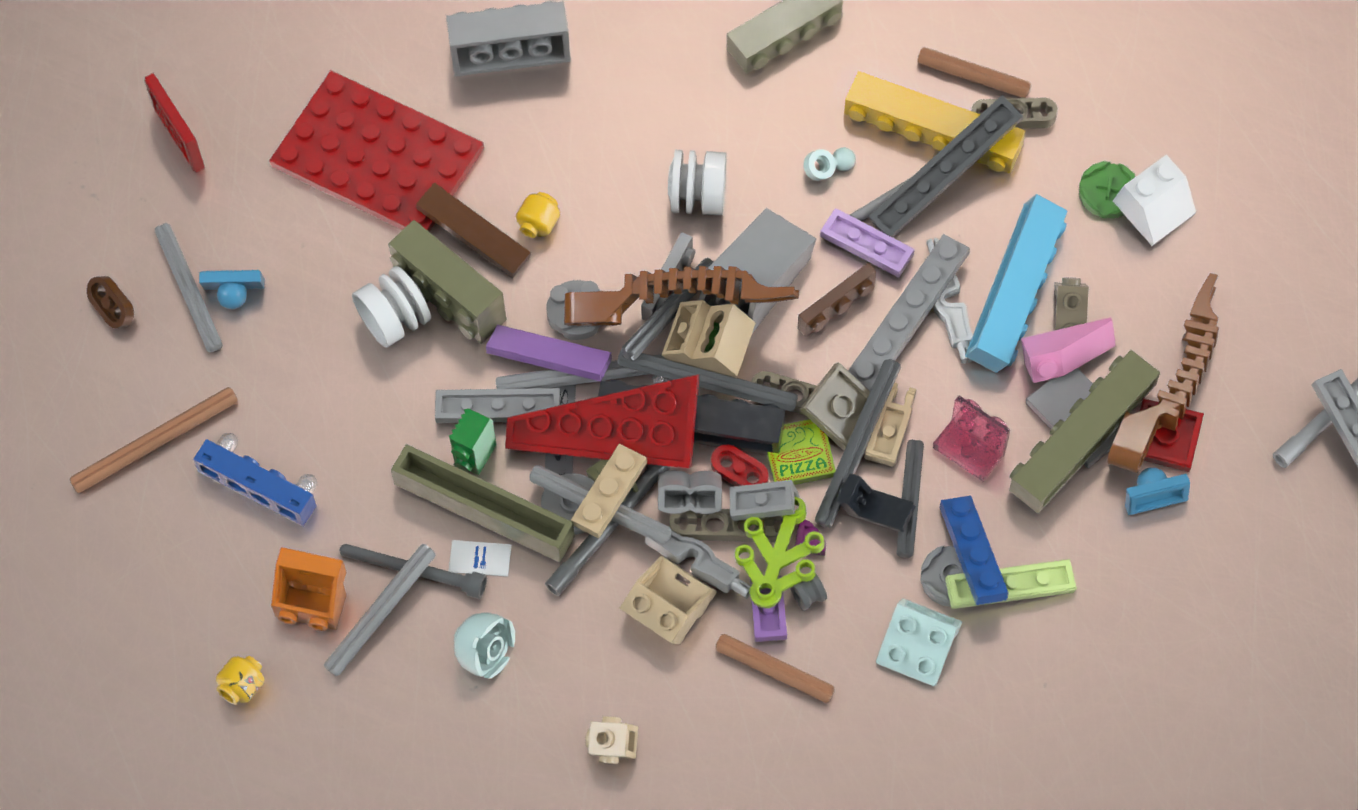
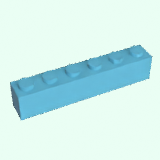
(1017, 283)

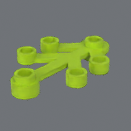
(778, 557)

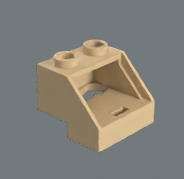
(692, 331)
(667, 603)

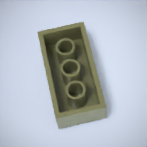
(448, 282)

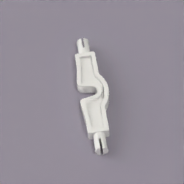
(953, 315)

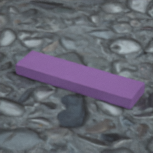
(549, 352)

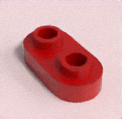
(742, 466)

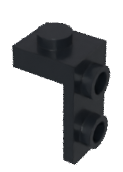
(874, 505)

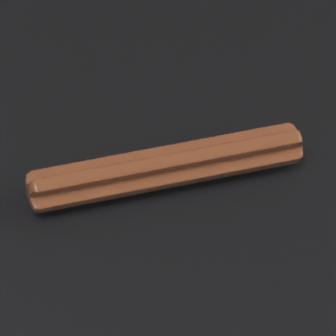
(974, 72)
(775, 668)

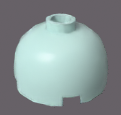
(483, 643)

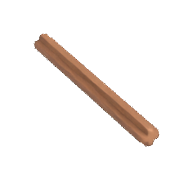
(153, 440)

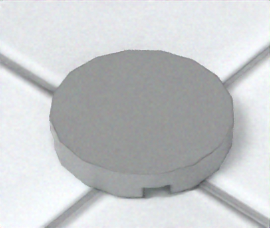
(934, 570)

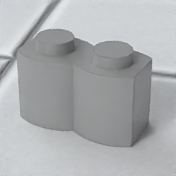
(694, 492)

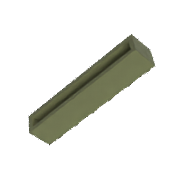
(1083, 431)
(483, 503)

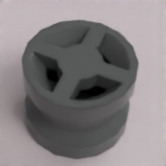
(809, 592)

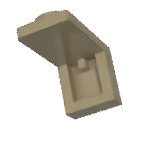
(1070, 302)

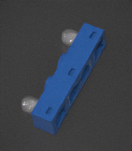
(255, 482)

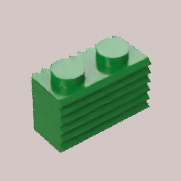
(472, 441)

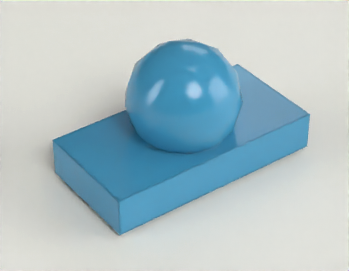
(232, 285)
(1156, 491)

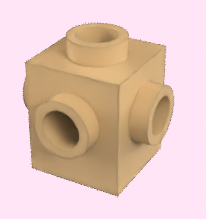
(611, 739)

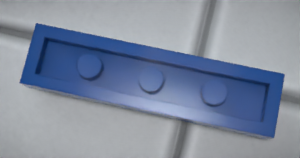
(973, 550)

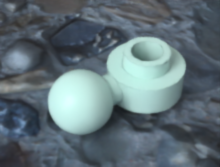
(842, 159)

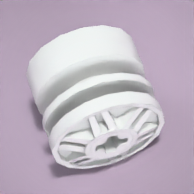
(698, 182)
(395, 304)

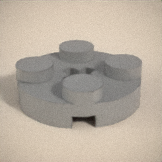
(556, 305)

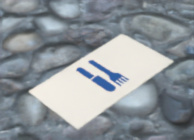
(480, 557)

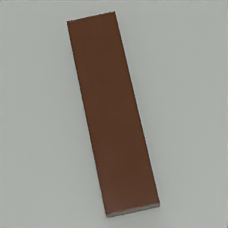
(473, 230)

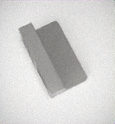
(762, 500)

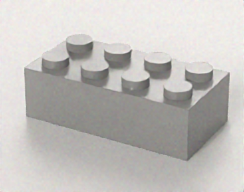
(508, 38)

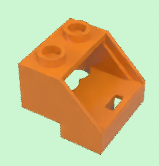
(308, 589)

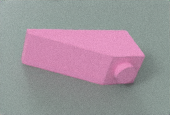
(1066, 349)

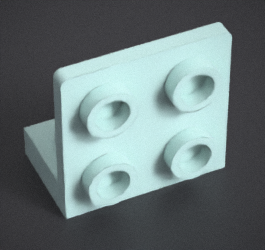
(918, 641)

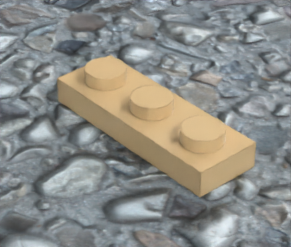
(609, 491)

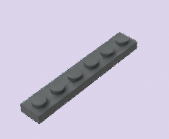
(946, 167)

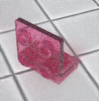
(973, 439)

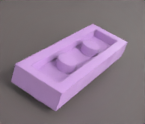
(867, 242)

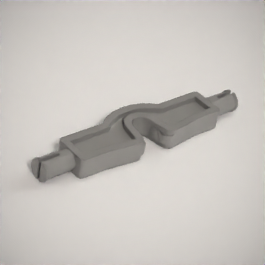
(705, 566)

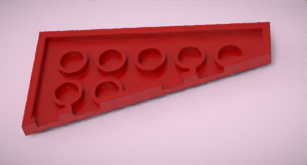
(646, 419)

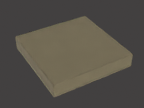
(836, 404)

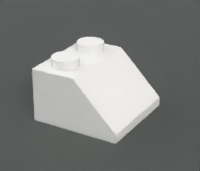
(1157, 200)

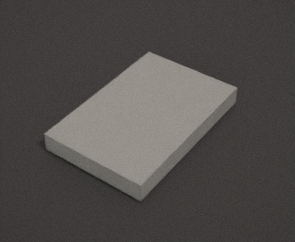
(1057, 397)

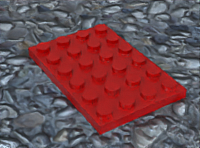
(374, 151)

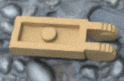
(890, 429)

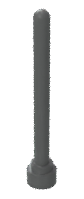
(472, 583)

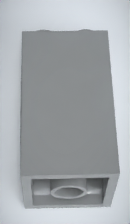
(769, 251)

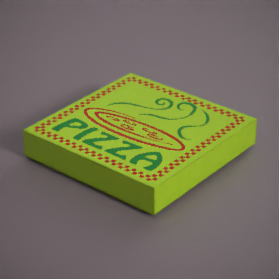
(802, 454)

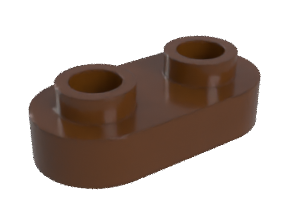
(110, 302)

